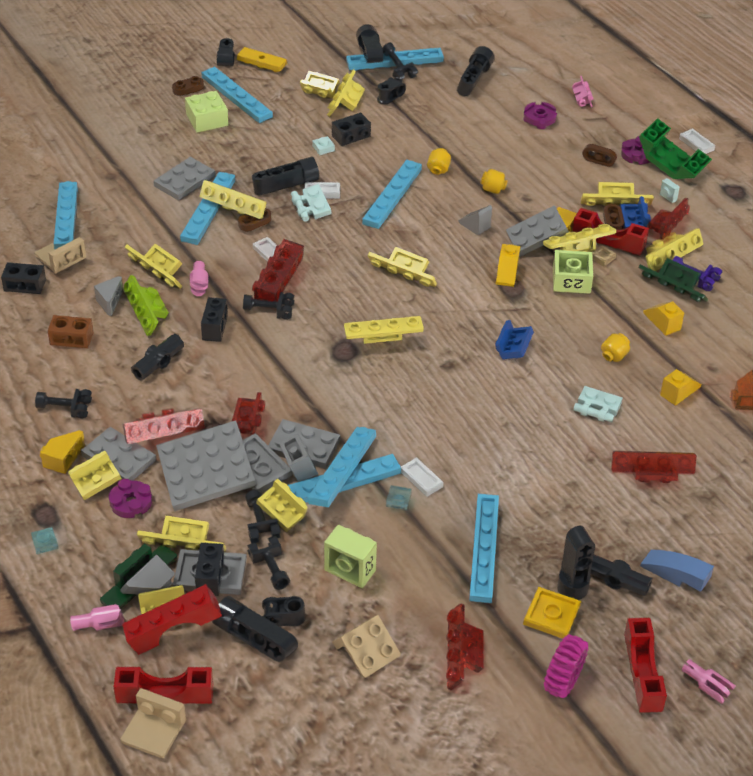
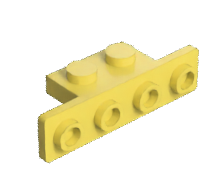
(348, 93)
(614, 194)
(233, 199)
(580, 241)
(672, 246)
(160, 262)
(405, 263)
(383, 329)
(179, 532)

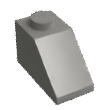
(298, 458)
(151, 577)

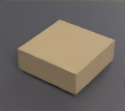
(603, 255)

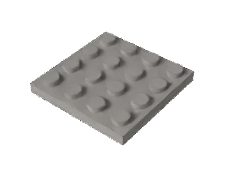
(205, 465)

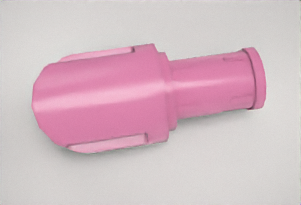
(198, 279)
(99, 618)
(709, 681)

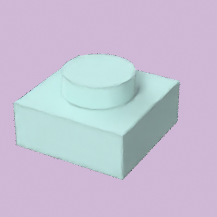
(323, 145)
(669, 190)

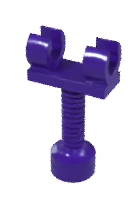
(707, 276)

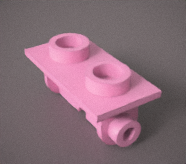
(582, 93)

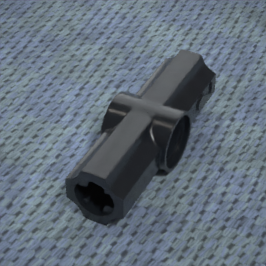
(157, 357)
(619, 575)

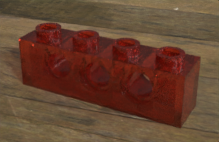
(278, 271)

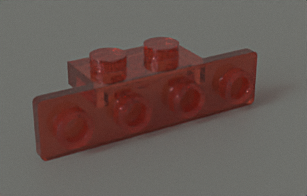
(666, 221)
(164, 424)
(654, 465)
(464, 647)

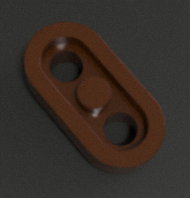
(188, 86)
(600, 156)
(613, 216)
(248, 223)

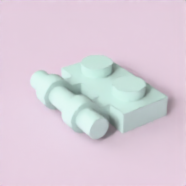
(316, 201)
(598, 404)

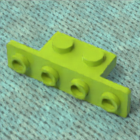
(145, 303)

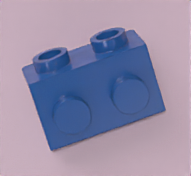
(636, 213)
(513, 341)

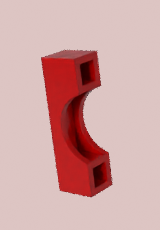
(630, 239)
(193, 607)
(648, 685)
(191, 687)

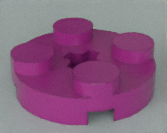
(540, 115)
(633, 151)
(130, 488)

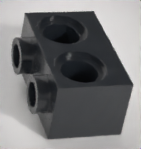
(351, 129)
(23, 278)
(214, 319)
(210, 566)

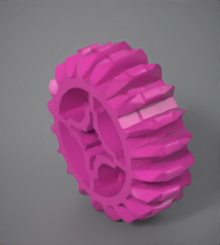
(566, 666)

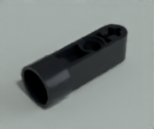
(370, 43)
(479, 62)
(285, 176)
(576, 564)
(255, 630)

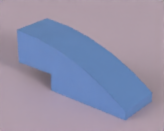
(678, 568)

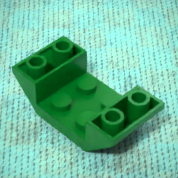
(669, 156)

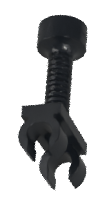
(398, 73)
(249, 302)
(77, 409)
(261, 525)
(279, 578)

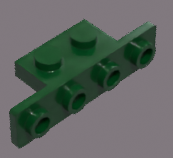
(678, 276)
(127, 569)

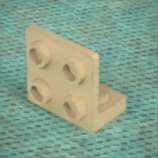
(62, 256)
(369, 646)
(154, 724)

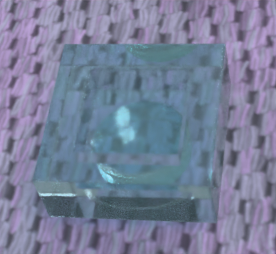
(398, 497)
(44, 540)

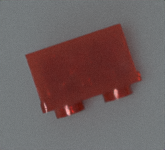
(248, 414)

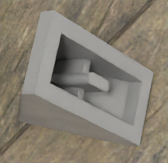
(478, 221)
(109, 293)

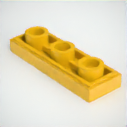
(261, 59)

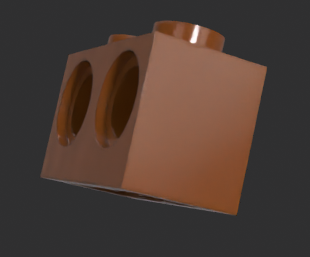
(70, 331)

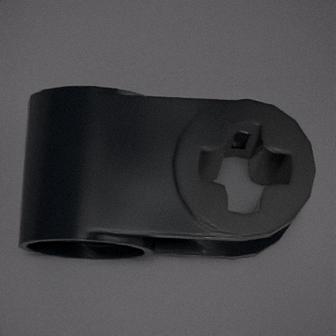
(225, 53)
(390, 90)
(285, 610)

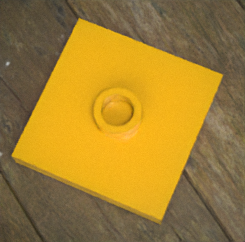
(552, 612)

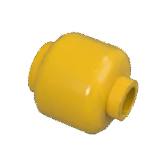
(439, 161)
(493, 181)
(615, 347)

